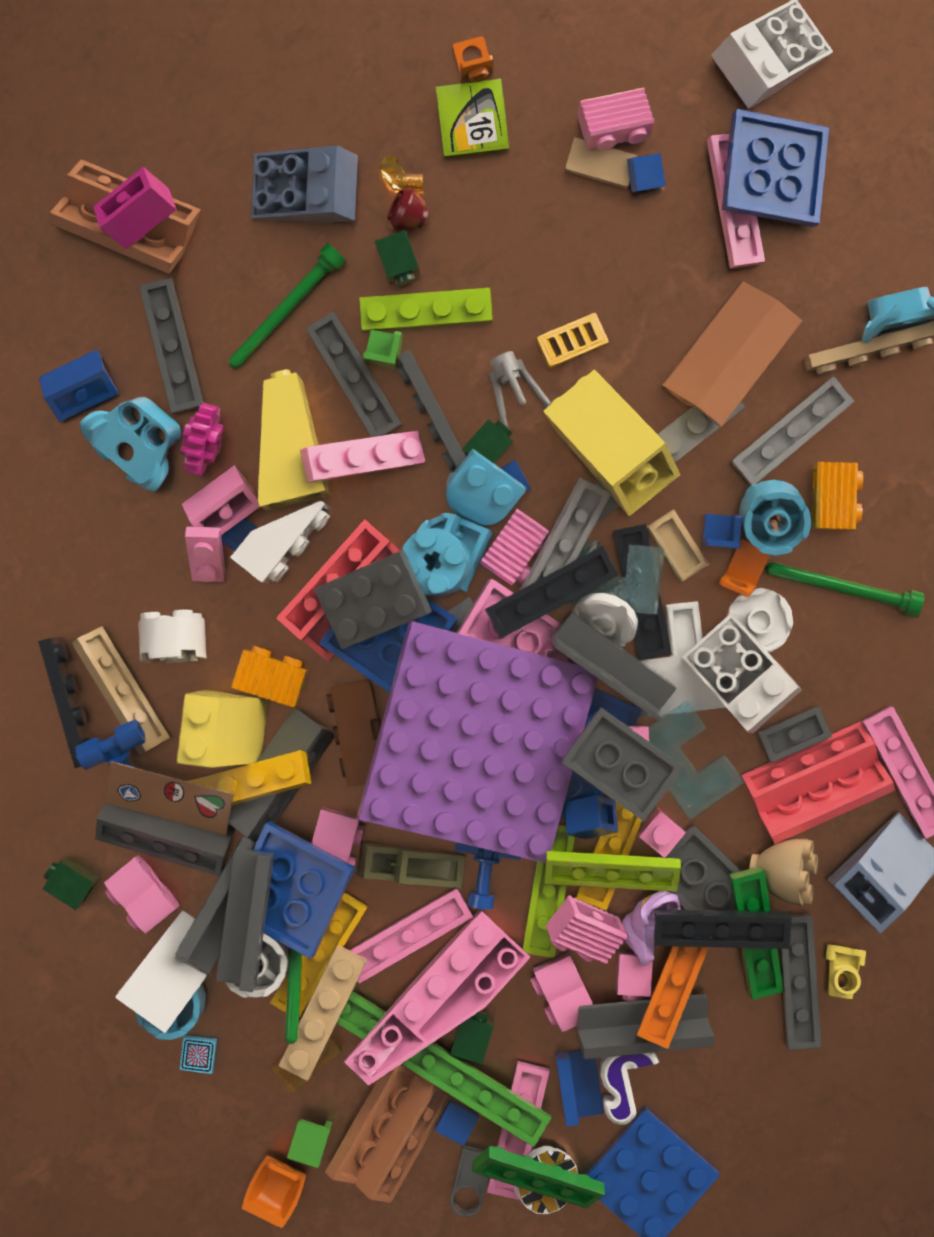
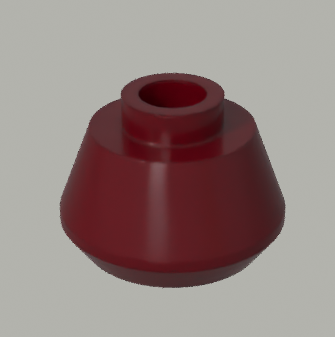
(407, 211)

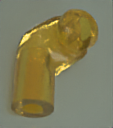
(396, 177)

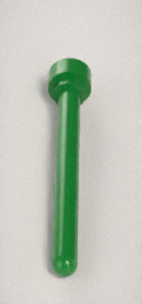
(327, 261)
(909, 603)
(293, 996)

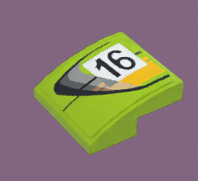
(472, 117)

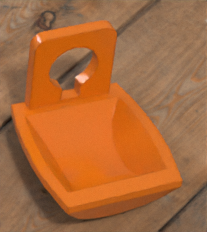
(274, 1191)

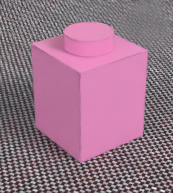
(660, 832)
(632, 978)

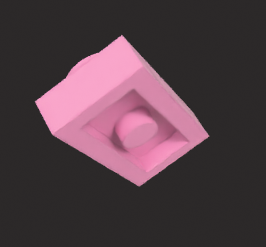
(205, 554)

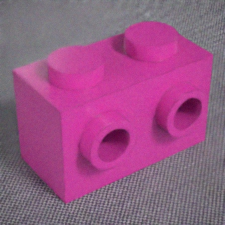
(134, 208)

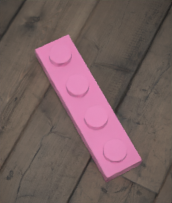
(739, 229)
(362, 456)
(904, 767)
(412, 932)
(530, 1084)

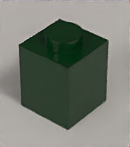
(398, 258)
(490, 441)
(69, 882)
(473, 1037)

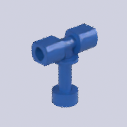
(112, 749)
(481, 898)

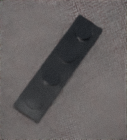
(551, 592)
(651, 633)
(64, 689)
(722, 928)

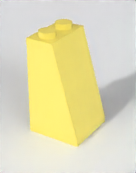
(284, 432)
(612, 442)
(222, 729)

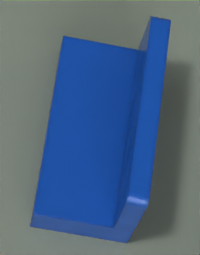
(77, 386)
(578, 1086)

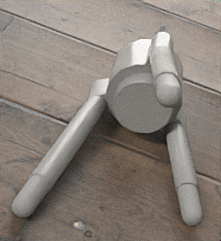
(507, 371)

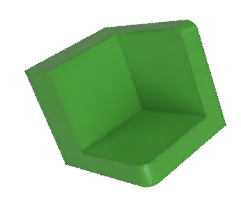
(383, 349)
(309, 1142)

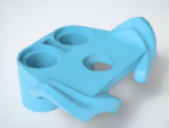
(898, 312)
(109, 429)

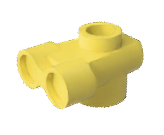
(847, 963)

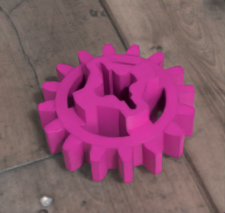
(202, 439)

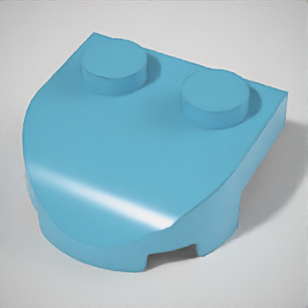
(481, 490)
(472, 535)

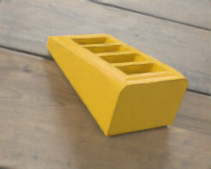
(548, 354)

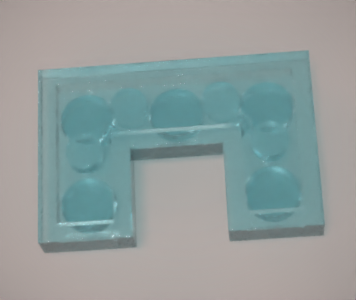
(642, 578)
(692, 789)

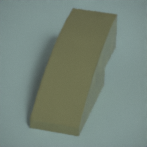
(410, 865)

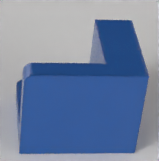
(721, 531)
(591, 817)

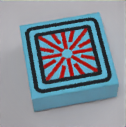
(198, 1054)

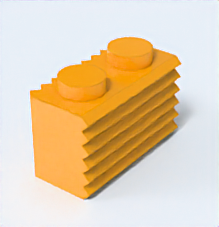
(836, 496)
(270, 677)

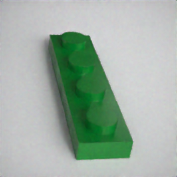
(760, 964)
(538, 1177)

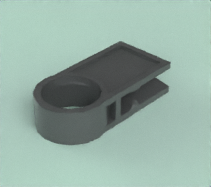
(466, 1179)

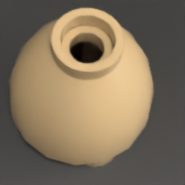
(789, 869)

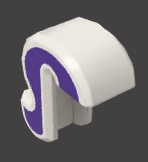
(614, 1075)

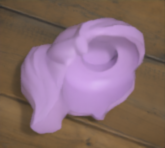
(640, 924)

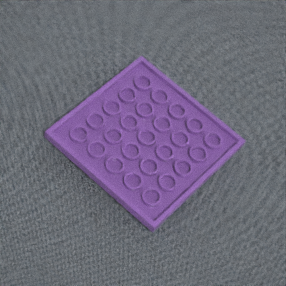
(476, 743)

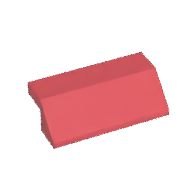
(304, 613)
(818, 783)

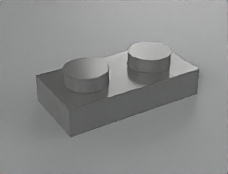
(794, 734)

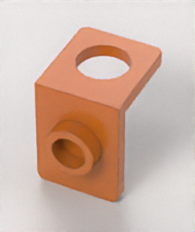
(477, 68)
(745, 569)

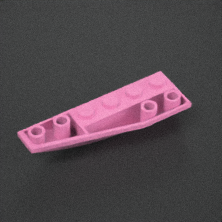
(441, 997)

